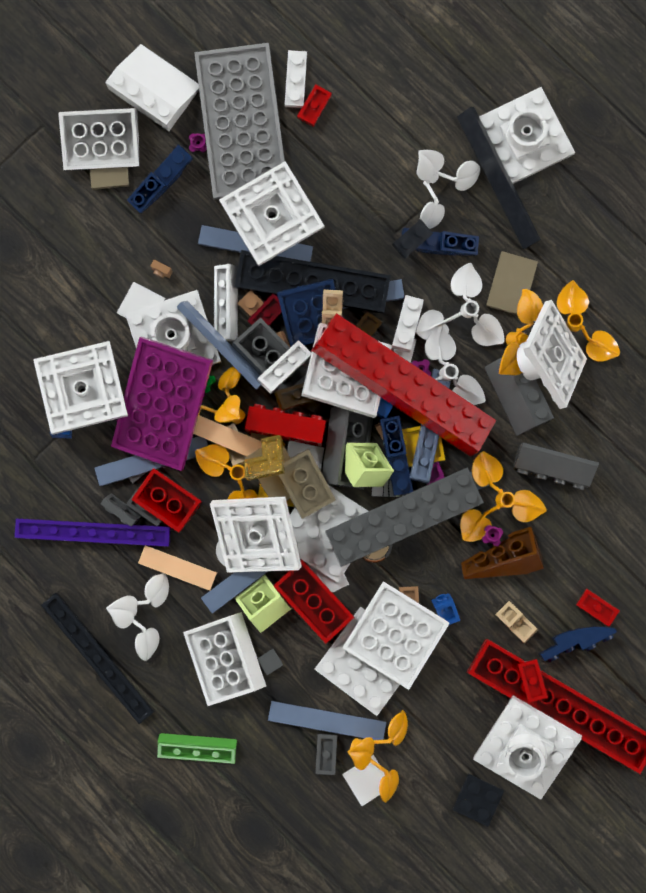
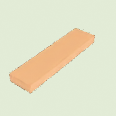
(226, 436)
(177, 568)

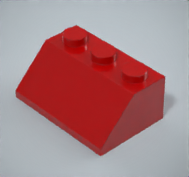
(166, 500)

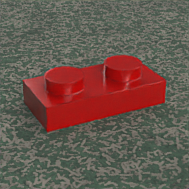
(314, 105)
(597, 607)
(532, 680)

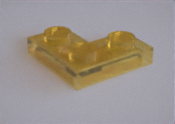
(270, 462)

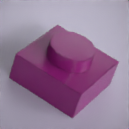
(436, 473)

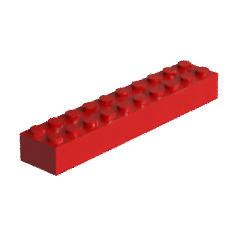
(403, 385)
(567, 706)

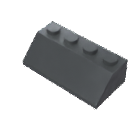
(262, 348)
(520, 399)
(343, 428)
(555, 465)

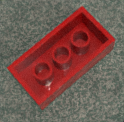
(289, 426)
(314, 602)

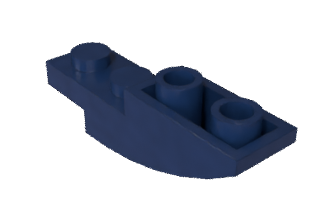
(159, 182)
(449, 244)
(396, 455)
(583, 637)

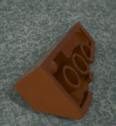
(512, 557)

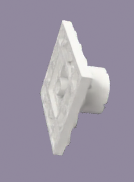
(530, 152)
(269, 195)
(164, 318)
(552, 355)
(68, 372)
(256, 534)
(527, 747)

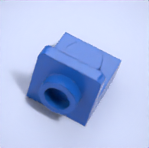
(446, 608)

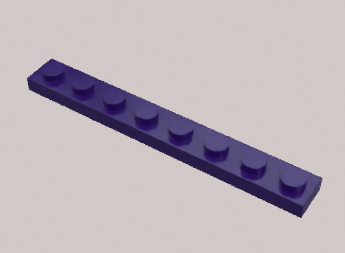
(92, 532)

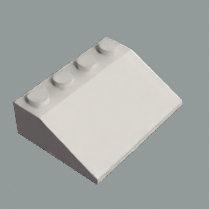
(153, 86)
(99, 138)
(224, 659)

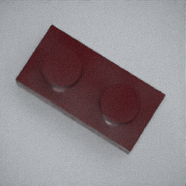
(268, 311)

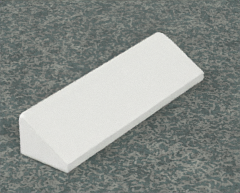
(226, 301)

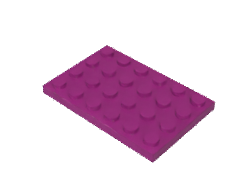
(162, 403)

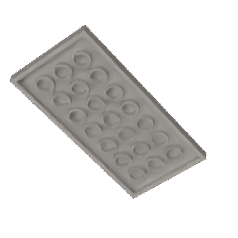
(239, 115)

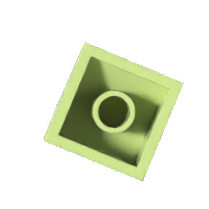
(366, 465)
(262, 603)

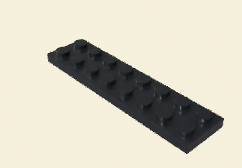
(360, 288)

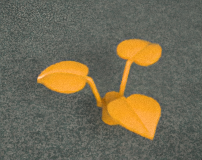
(575, 301)
(527, 311)
(230, 409)
(213, 461)
(525, 504)
(363, 750)

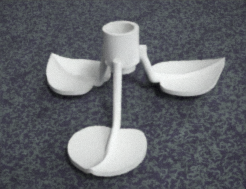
(428, 170)
(469, 284)
(442, 347)
(125, 609)

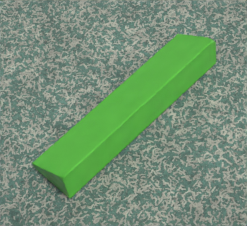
(197, 748)

